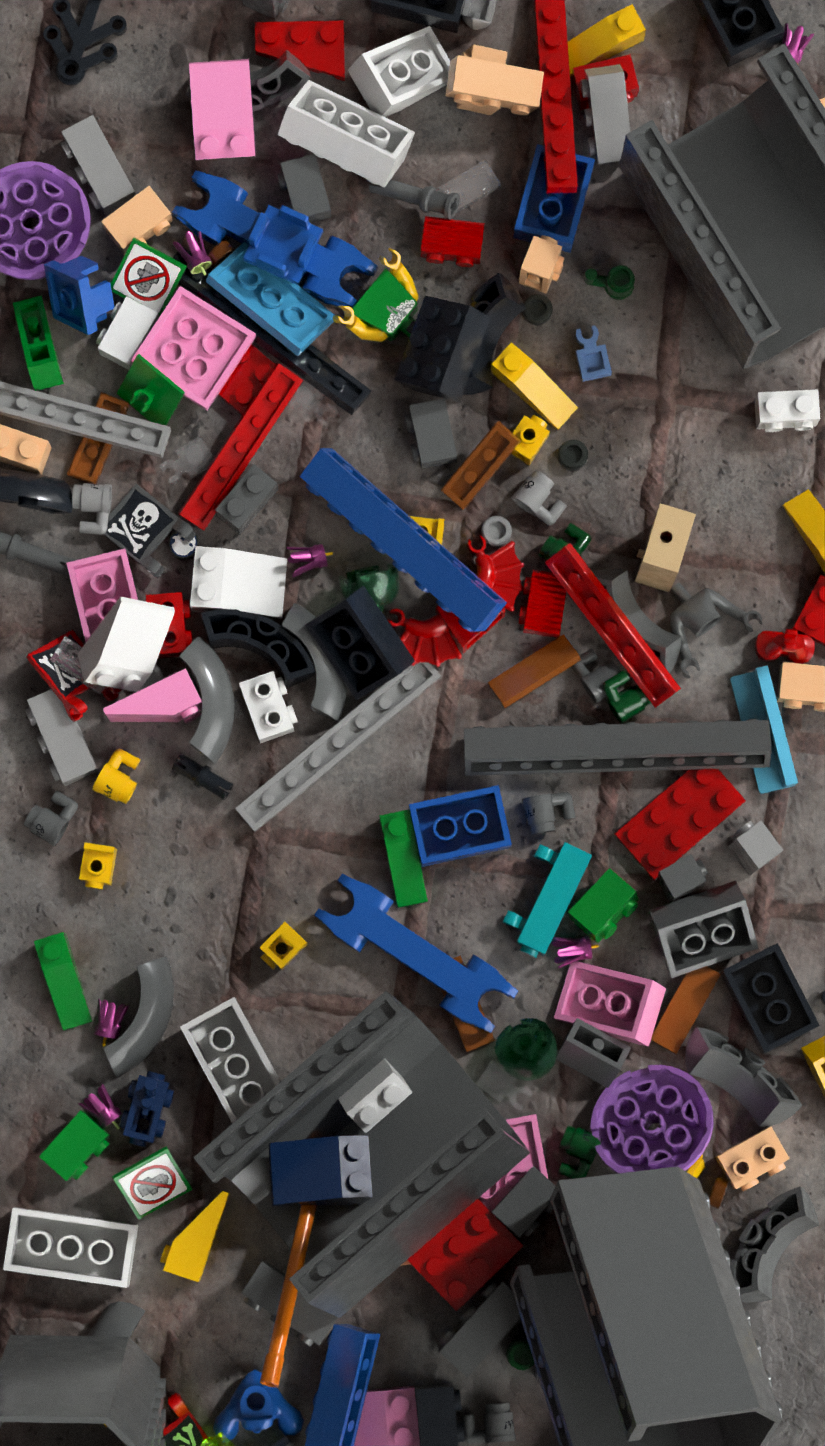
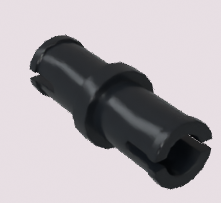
(202, 776)

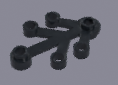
(82, 38)

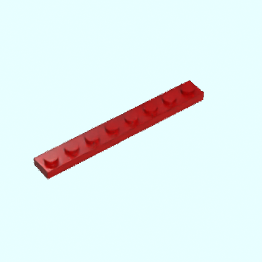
(555, 96)

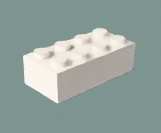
(346, 133)
(231, 1057)
(70, 1247)

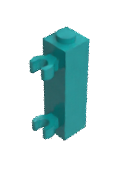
(553, 900)

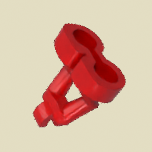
(790, 644)

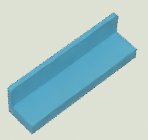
(757, 700)

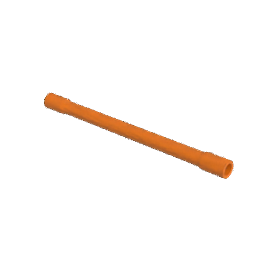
(275, 1357)

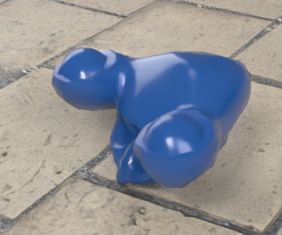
(256, 1409)

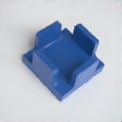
(283, 243)
(73, 298)

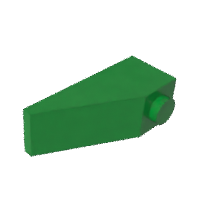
(38, 343)
(403, 858)
(63, 980)

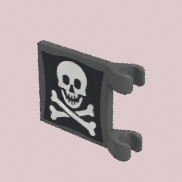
(141, 525)

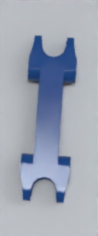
(229, 217)
(462, 983)

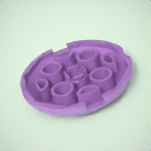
(63, 216)
(650, 1097)

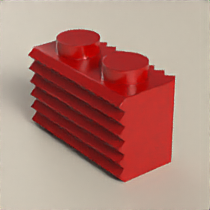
(452, 241)
(544, 605)

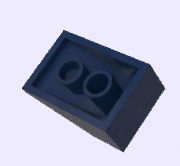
(320, 1171)

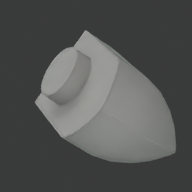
(478, 13)

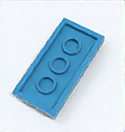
(271, 301)

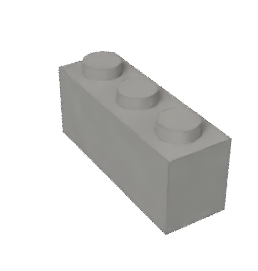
(606, 112)
(97, 165)
(60, 738)
(754, 846)

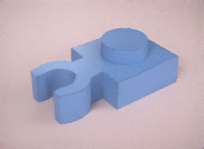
(592, 359)

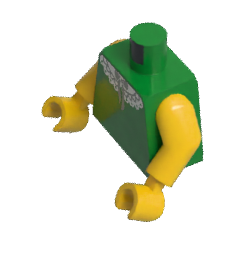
(385, 306)

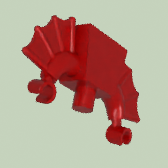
(441, 635)

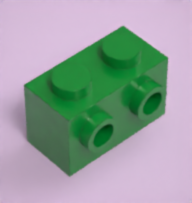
(604, 906)
(75, 1146)

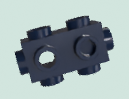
(148, 1098)

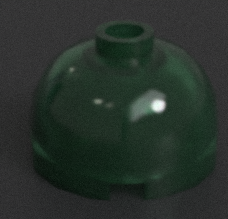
(381, 585)
(527, 1049)

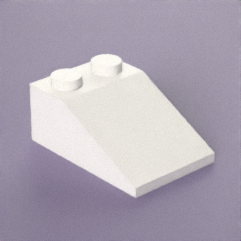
(401, 72)
(238, 581)
(126, 644)

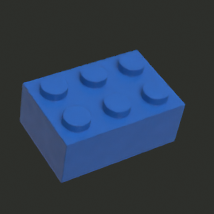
(552, 213)
(460, 826)

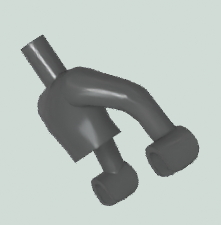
(700, 616)

